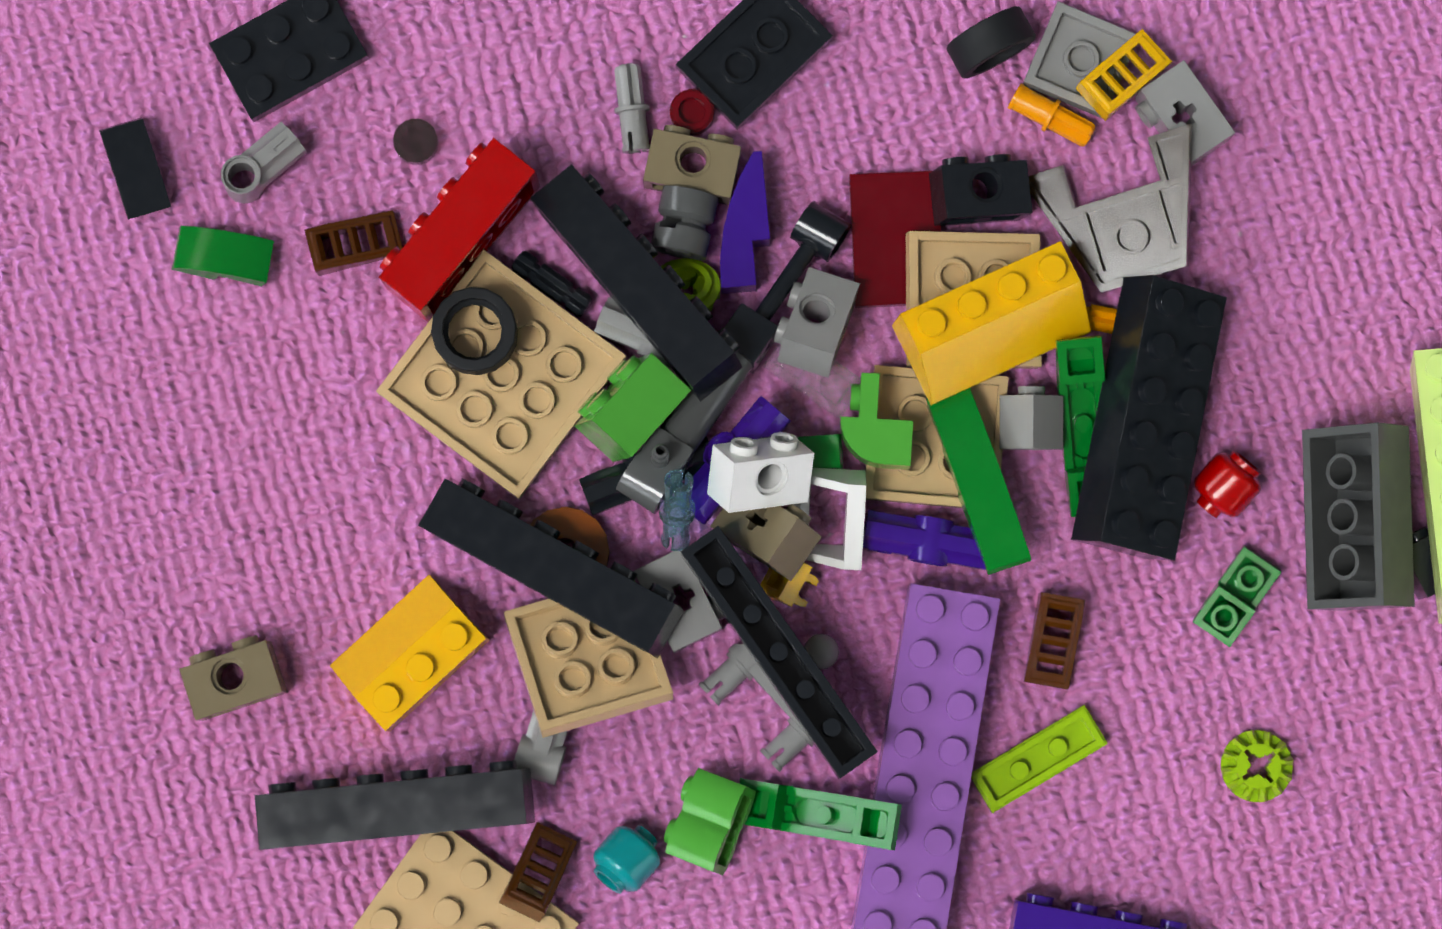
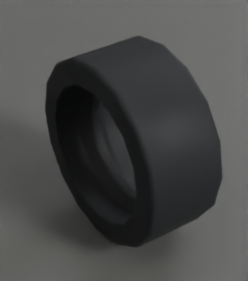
(991, 42)
(465, 298)

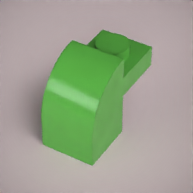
(874, 440)

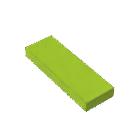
(1038, 758)

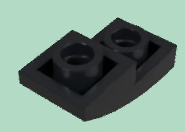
(135, 168)

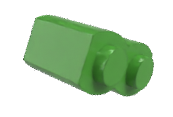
(709, 821)

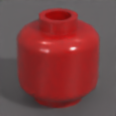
(1227, 484)

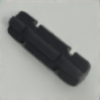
(551, 283)

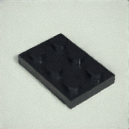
(288, 53)
(753, 55)

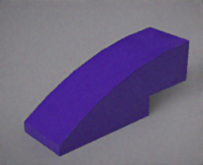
(744, 228)

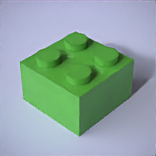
(632, 406)

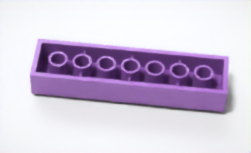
(928, 757)

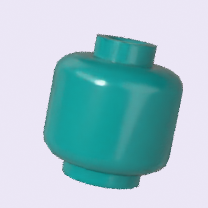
(626, 859)

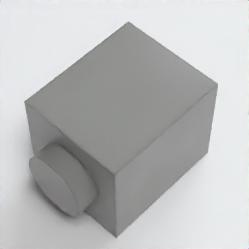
(1031, 420)

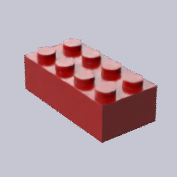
(460, 227)

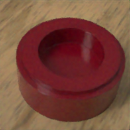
(692, 111)

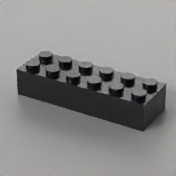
(1149, 417)

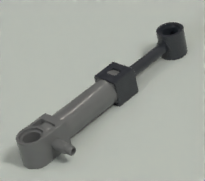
(682, 432)

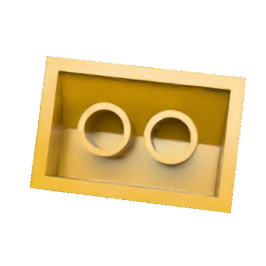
(408, 653)

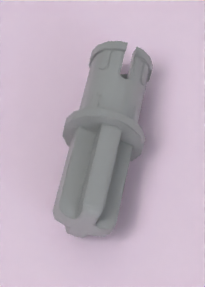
(631, 108)

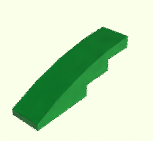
(979, 482)

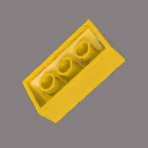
(993, 323)

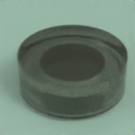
(415, 141)

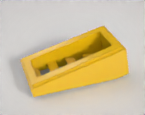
(1098, 98)

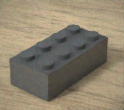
(1358, 517)

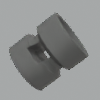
(684, 222)

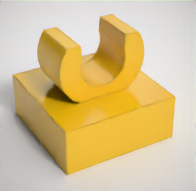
(787, 591)

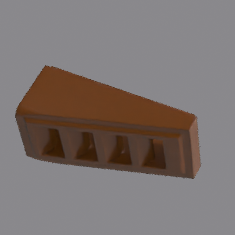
(333, 231)
(1063, 603)
(523, 901)

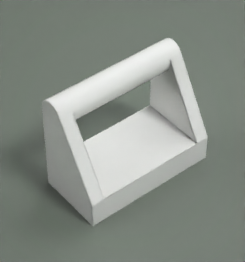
(854, 484)

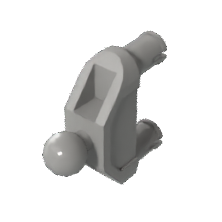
(741, 665)

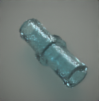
(677, 510)

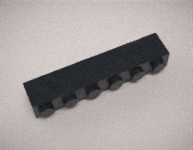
(637, 282)
(551, 567)
(778, 652)
(394, 808)

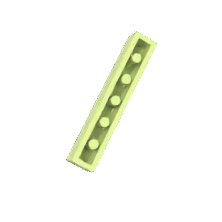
(1427, 402)

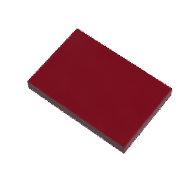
(881, 215)

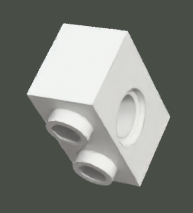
(760, 472)

